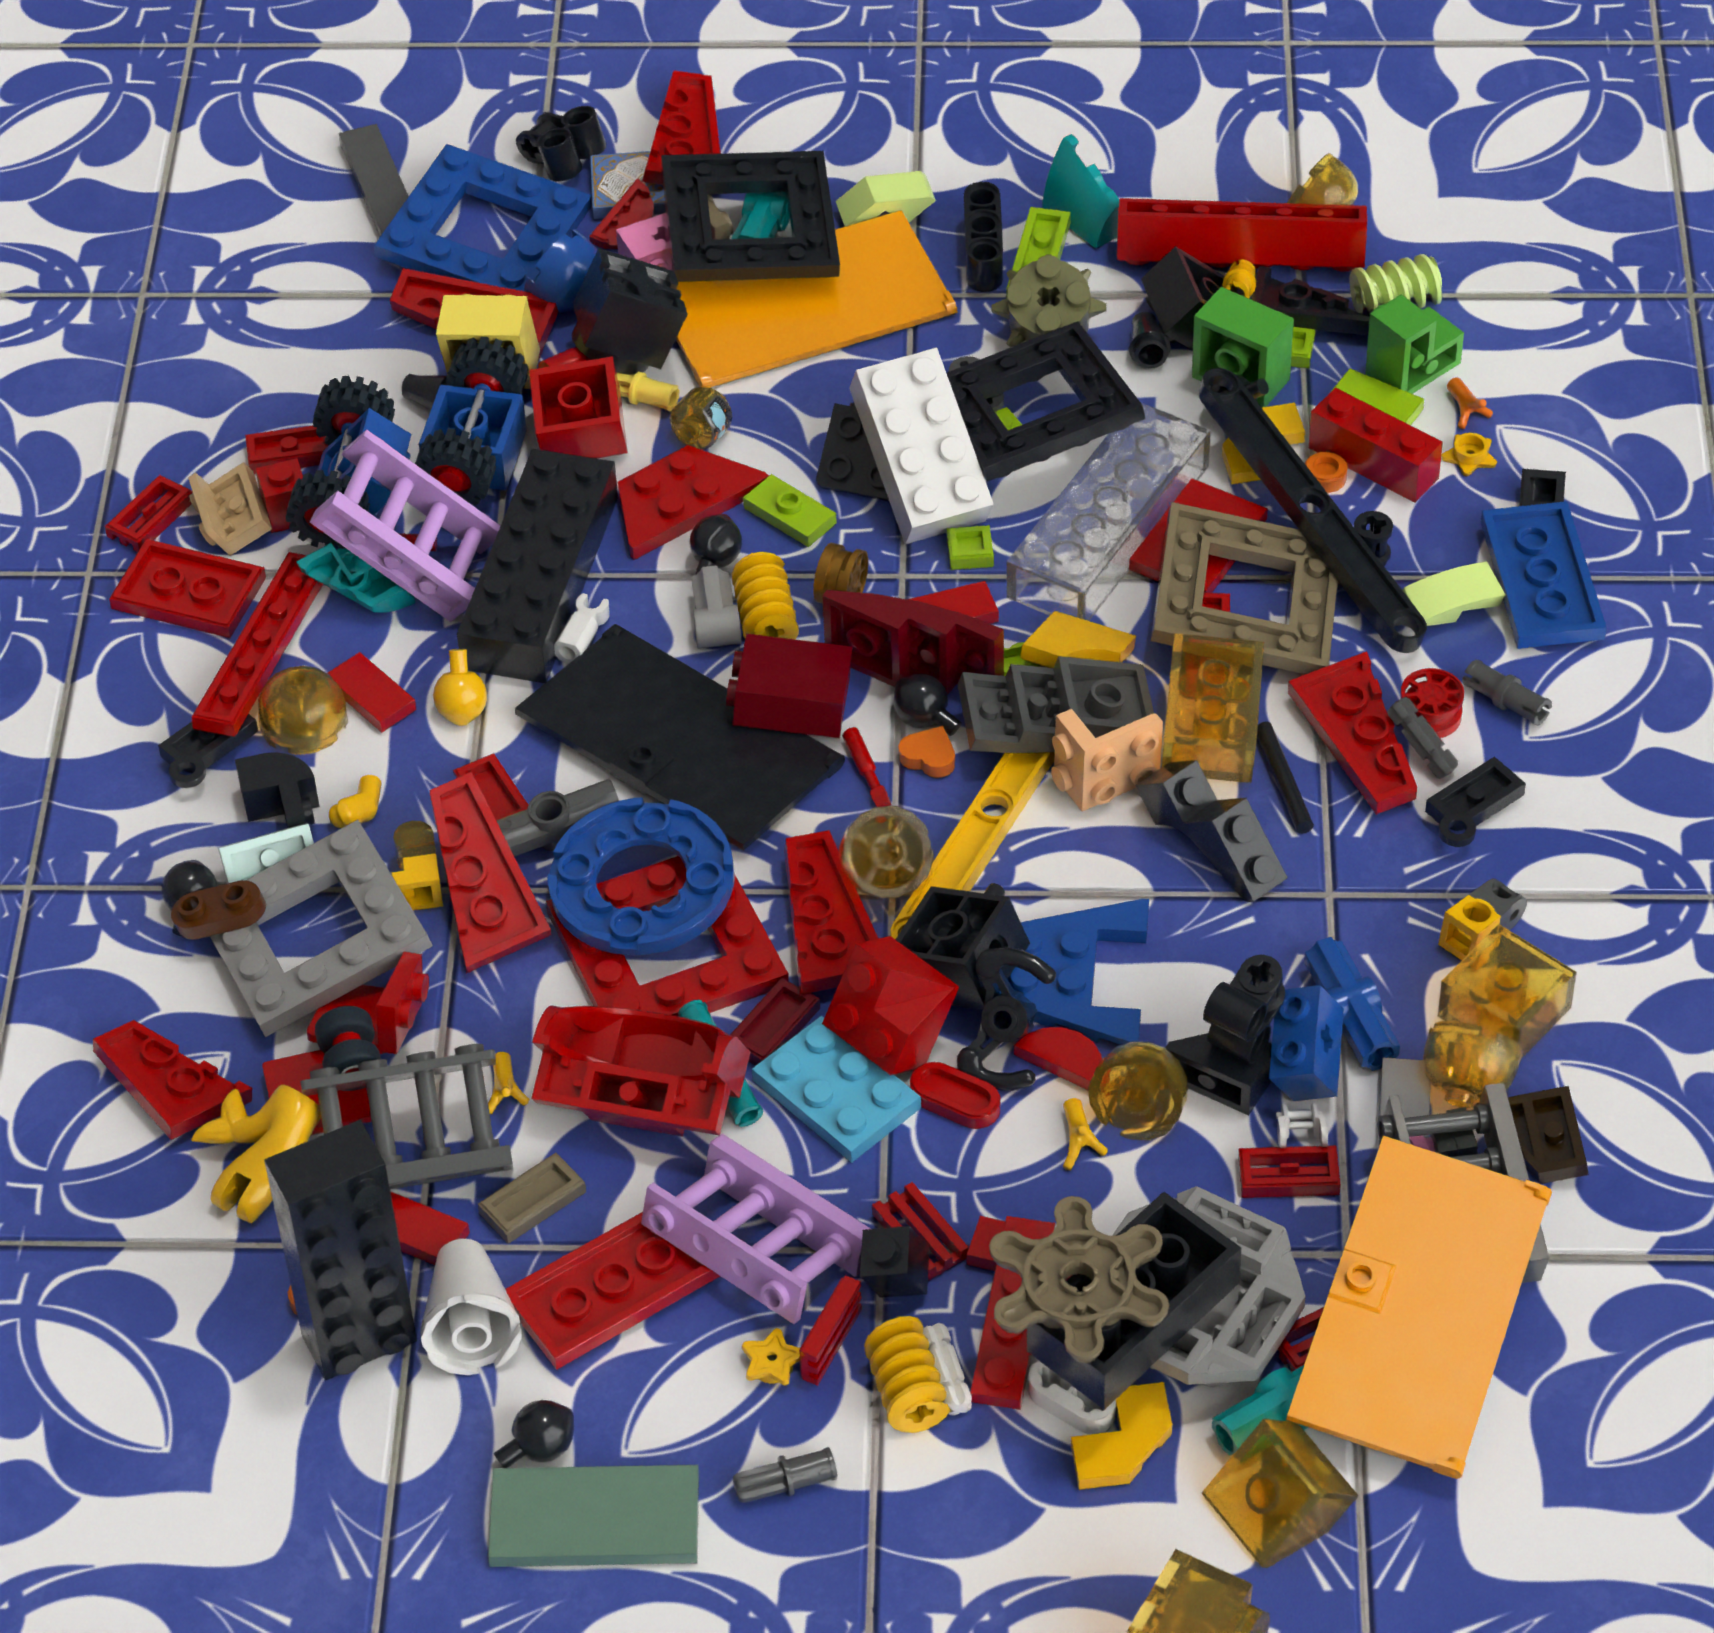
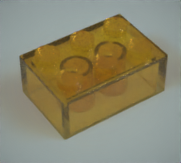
(1214, 705)

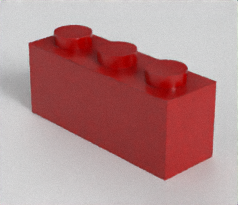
(1376, 444)

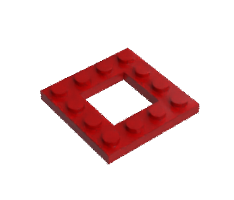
(743, 972)

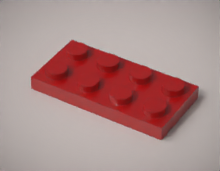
(603, 1290)

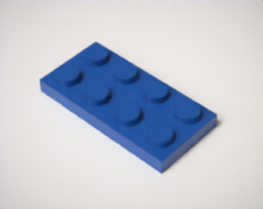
(1543, 575)

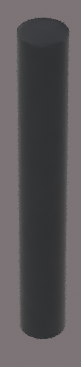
(1284, 778)

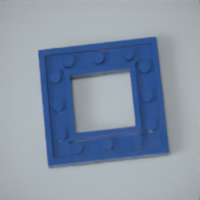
(412, 236)

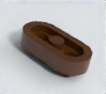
(218, 909)

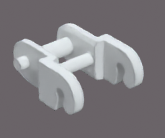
(1317, 1123)

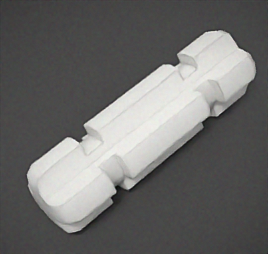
(946, 1361)

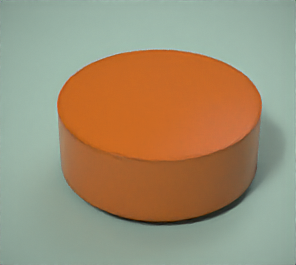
(1328, 470)

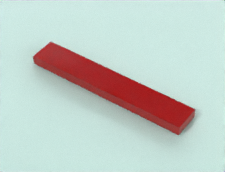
(257, 650)

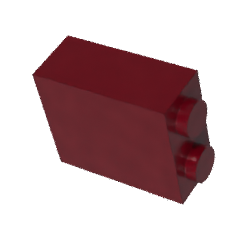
(790, 685)

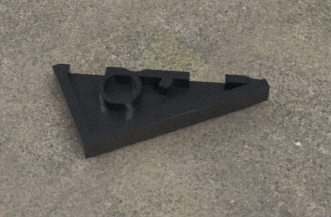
(1309, 305)

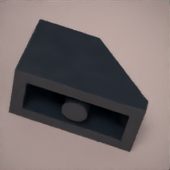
(1221, 1074)

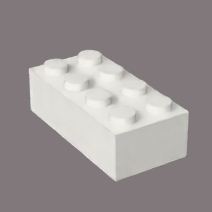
(921, 445)

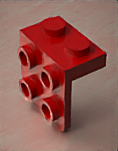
(390, 1007)

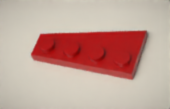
(685, 122)
(421, 297)
(1351, 720)
(485, 884)
(824, 911)

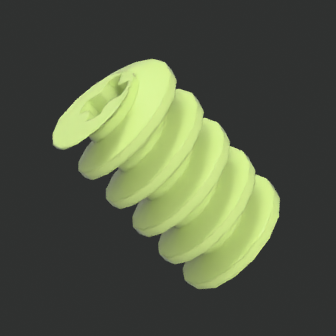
(1384, 283)

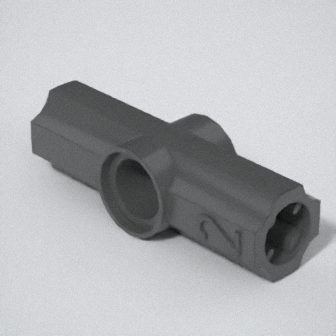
(552, 815)

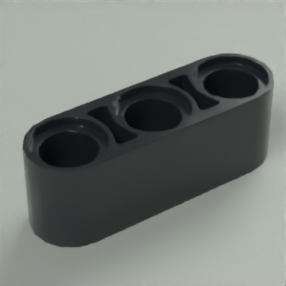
(983, 236)

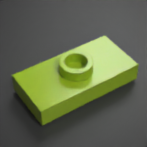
(789, 510)

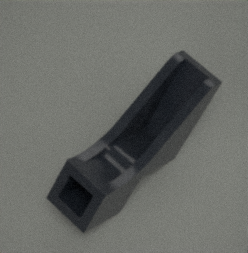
(1220, 828)

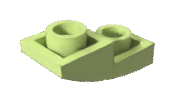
(1450, 592)

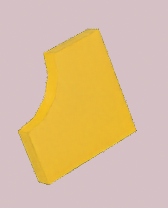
(1075, 638)

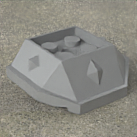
(1252, 1319)

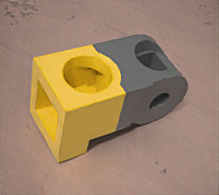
(1478, 915)

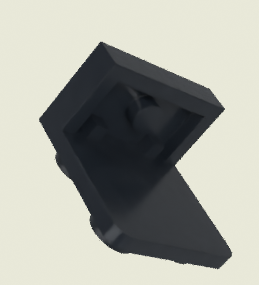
(847, 457)

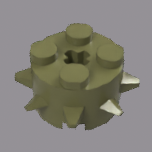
(1046, 298)

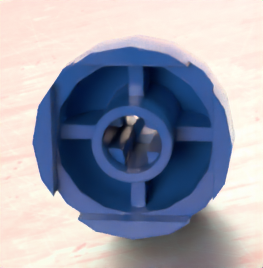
(562, 270)

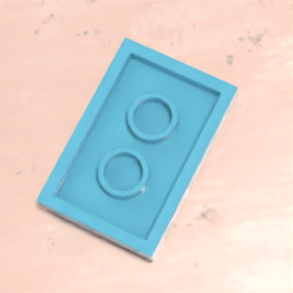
(836, 1090)

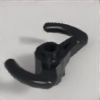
(996, 1026)

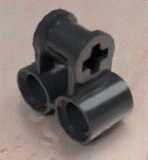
(563, 141)
(1245, 1007)

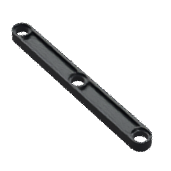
(1326, 531)

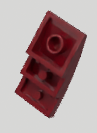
(910, 637)

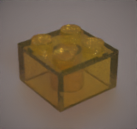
(1508, 989)

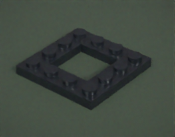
(801, 174)
(1104, 406)

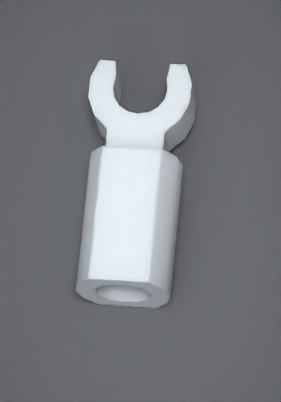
(580, 629)

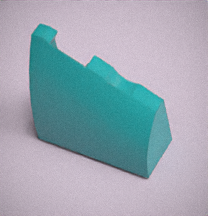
(1083, 194)
(355, 579)

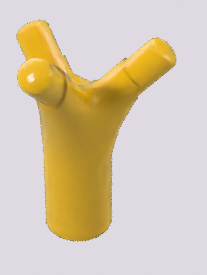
(504, 1083)
(1080, 1132)

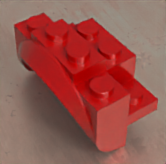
(638, 1068)

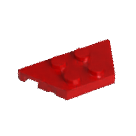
(678, 493)

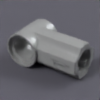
(714, 613)

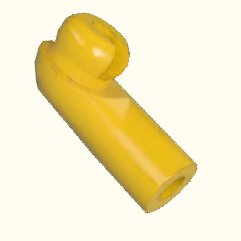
(360, 806)

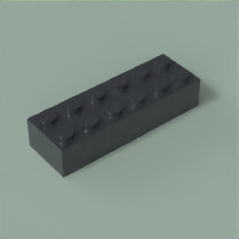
(538, 565)
(342, 1249)

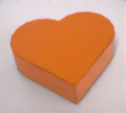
(928, 751)

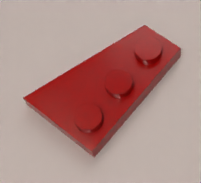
(162, 1080)

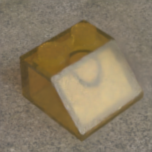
(1278, 1491)

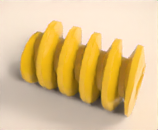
(764, 596)
(906, 1375)

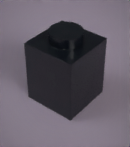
(894, 1261)

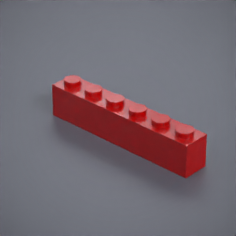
(1249, 231)

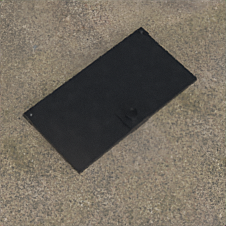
(676, 737)

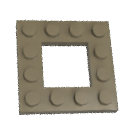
(1195, 534)

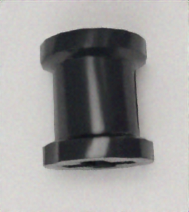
(1378, 533)

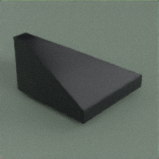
(1541, 487)

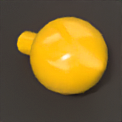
(460, 693)

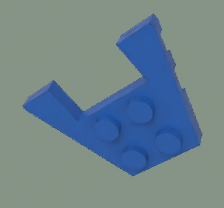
(1070, 947)

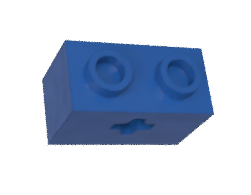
(1307, 1044)

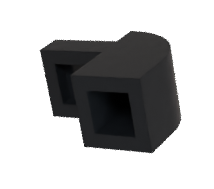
(277, 786)

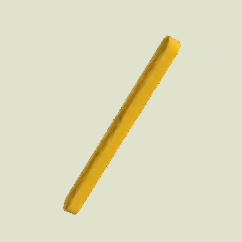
(980, 834)

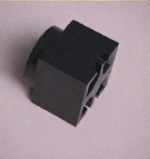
(627, 312)

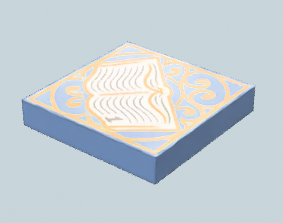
(613, 177)

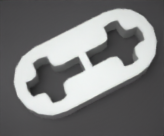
(1067, 1402)

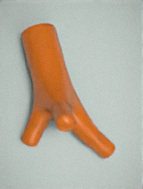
(1467, 401)

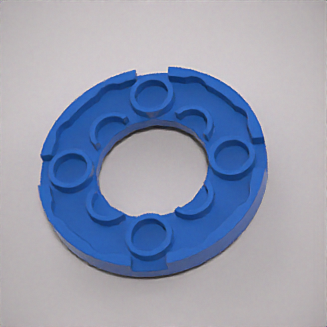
(635, 823)

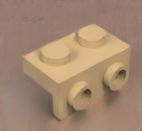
(230, 509)

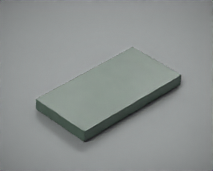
(594, 1515)

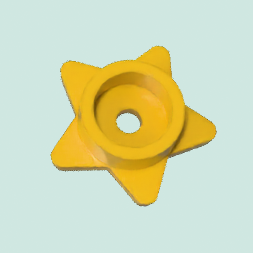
(1474, 444)
(766, 1370)

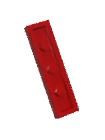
(1003, 1356)

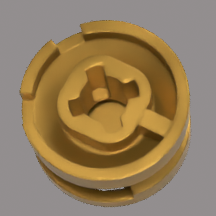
(840, 571)

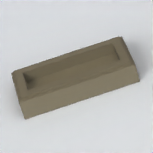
(532, 1198)

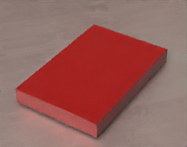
(1148, 555)
(187, 588)

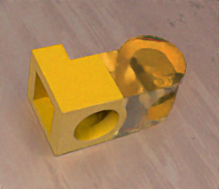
(419, 862)

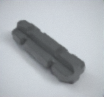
(1422, 737)

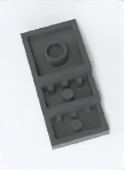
(1021, 708)

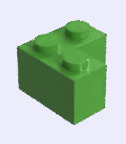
(1411, 345)

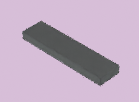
(374, 173)

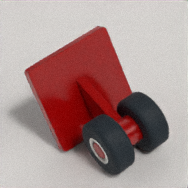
(344, 1042)

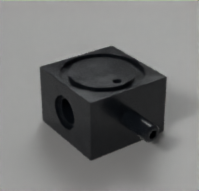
(953, 930)

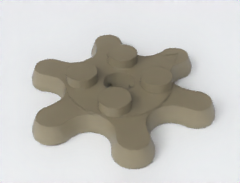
(1072, 1250)

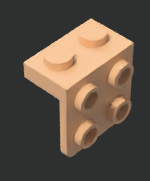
(1104, 766)

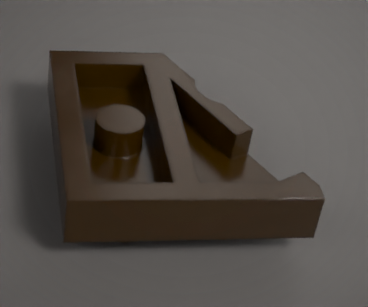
(1549, 1134)

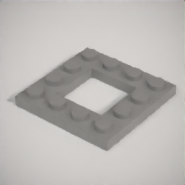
(391, 929)

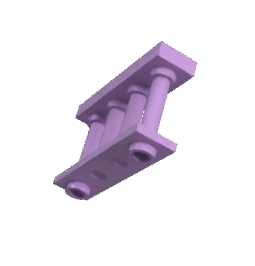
(386, 549)
(775, 1197)

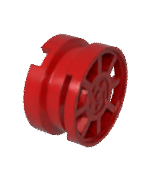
(1436, 699)

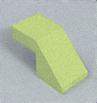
(886, 192)

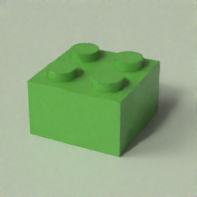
(1244, 339)

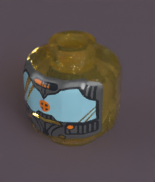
(702, 415)

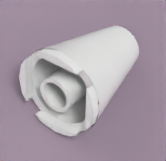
(468, 1312)

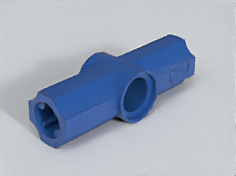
(1362, 1016)

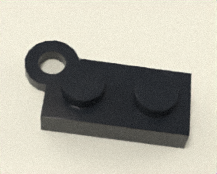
(198, 749)
(1473, 800)

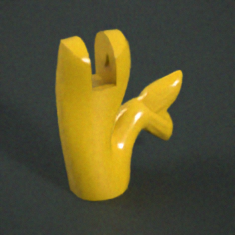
(278, 1126)

